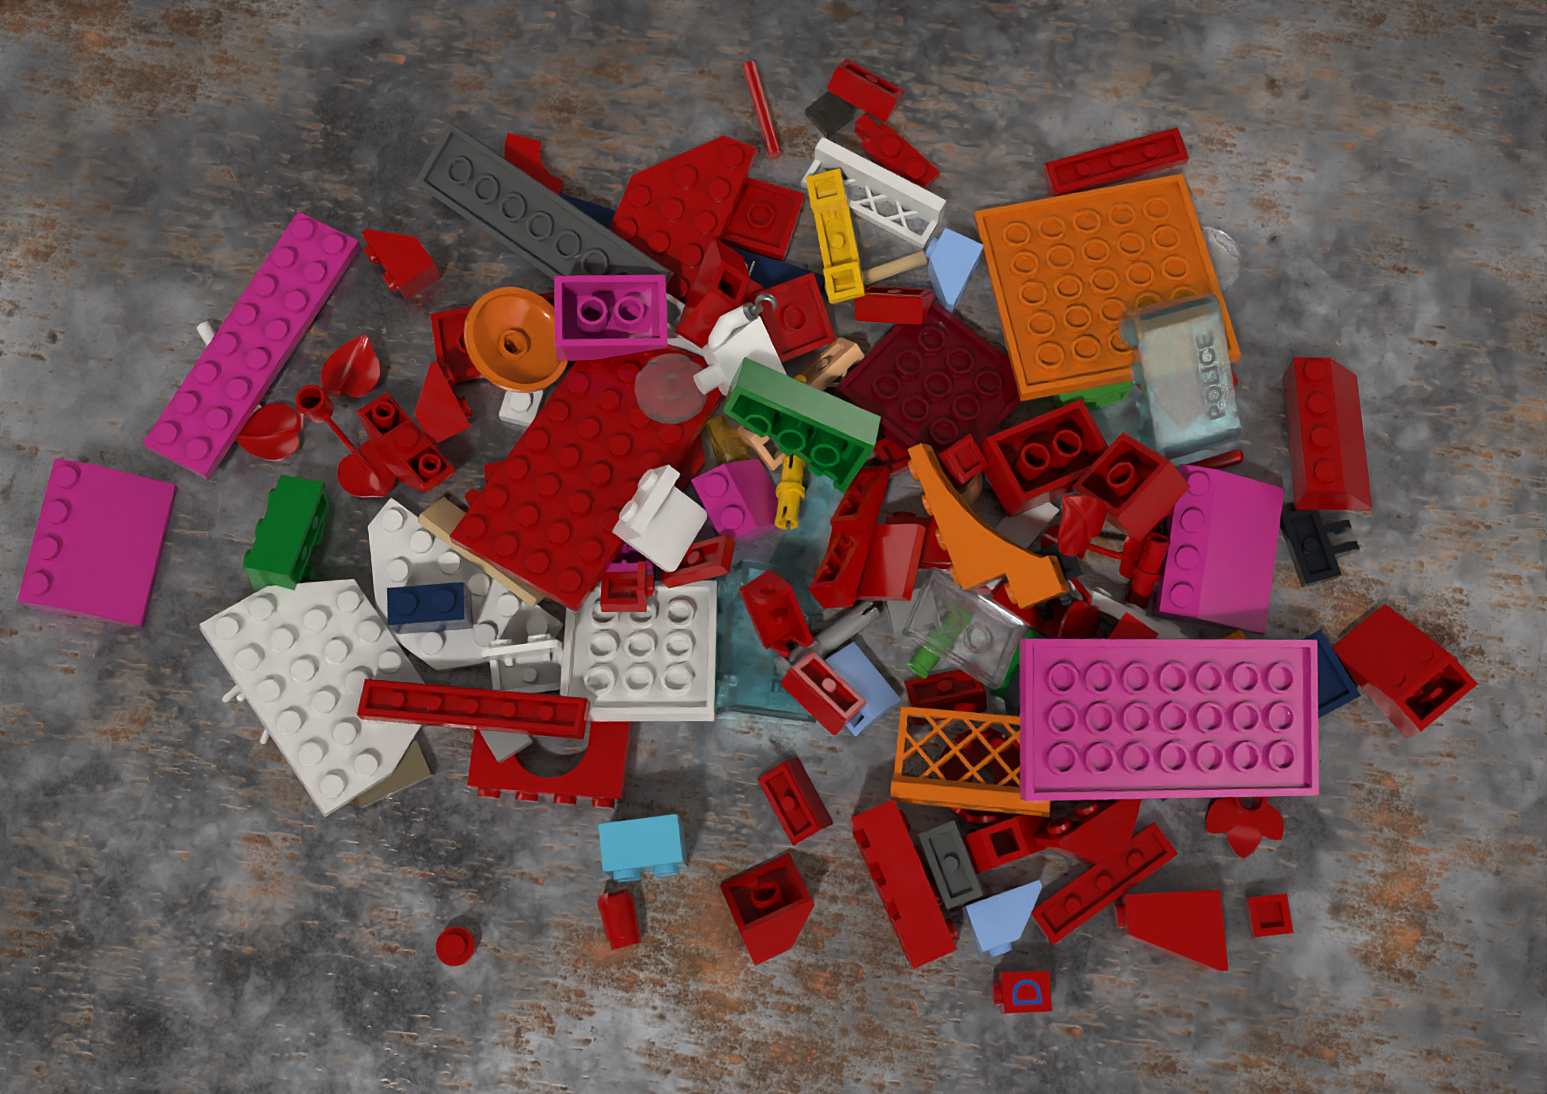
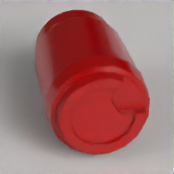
(619, 918)

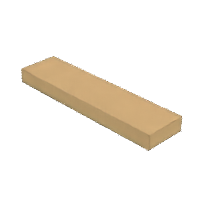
(441, 521)

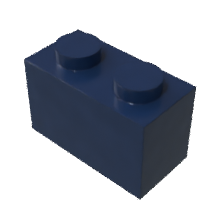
(429, 608)

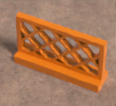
(960, 793)

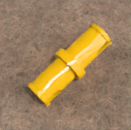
(790, 492)

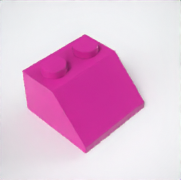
(738, 500)

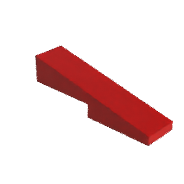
(855, 522)

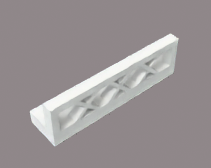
(886, 187)

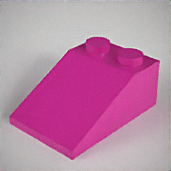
(609, 315)

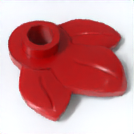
(1244, 825)

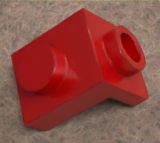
(627, 590)

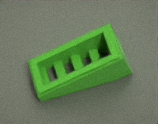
(1095, 397)

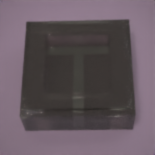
(829, 114)

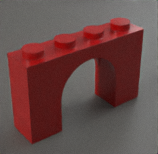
(597, 778)

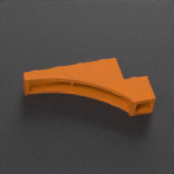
(976, 548)

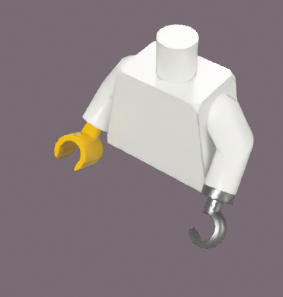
(733, 338)

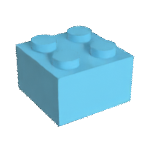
(643, 847)

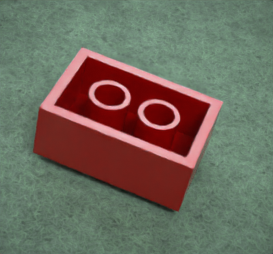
(1042, 457)

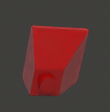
(769, 907)

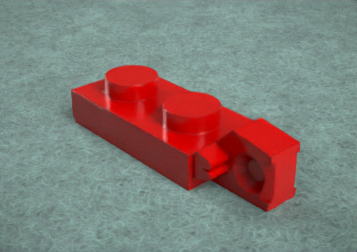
(894, 153)

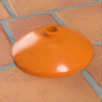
(526, 325)

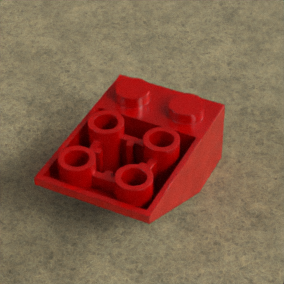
(1402, 670)

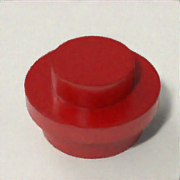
(455, 946)

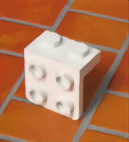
(660, 519)
(527, 666)

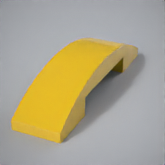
(836, 236)

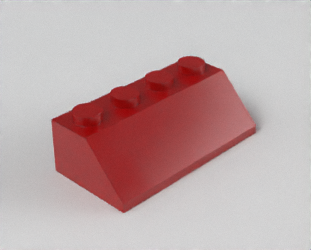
(1325, 436)

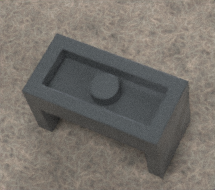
(952, 864)

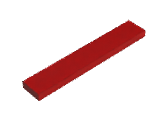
(474, 708)

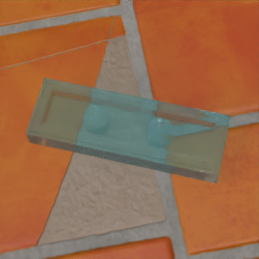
(801, 544)

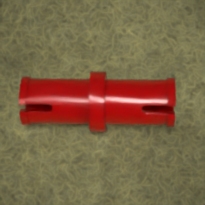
(1147, 569)

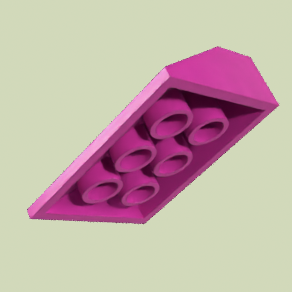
(97, 543)
(1220, 551)

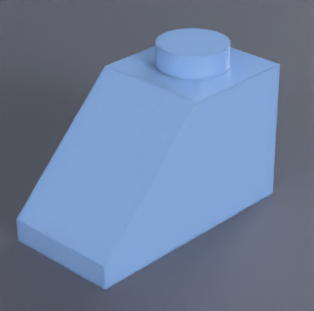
(952, 265)
(1001, 918)

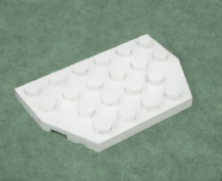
(303, 674)

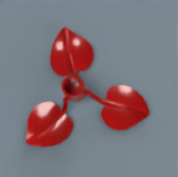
(274, 428)
(1081, 521)

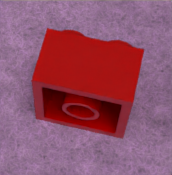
(1133, 486)

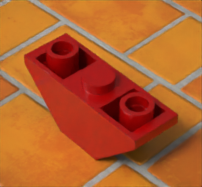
(715, 291)
(404, 445)
(1093, 830)
(1005, 841)

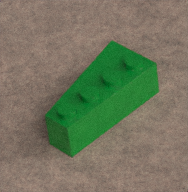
(803, 421)

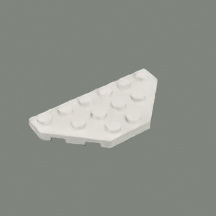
(413, 556)

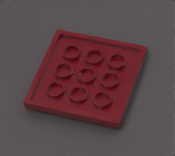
(934, 384)

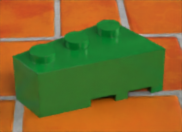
(287, 534)

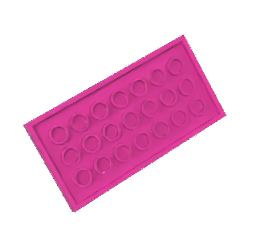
(1168, 718)

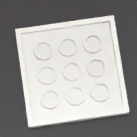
(645, 662)

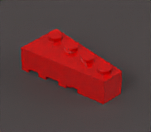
(903, 885)

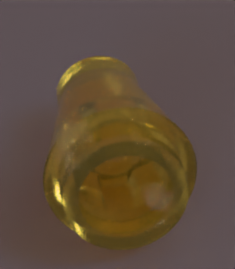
(725, 442)

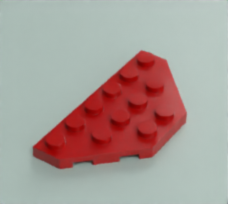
(683, 205)

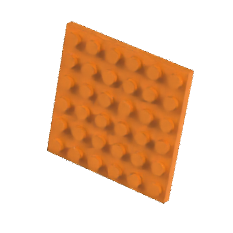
(1080, 260)

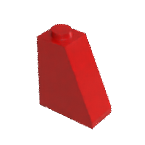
(1177, 924)

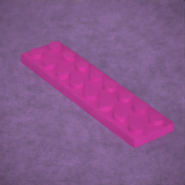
(252, 345)

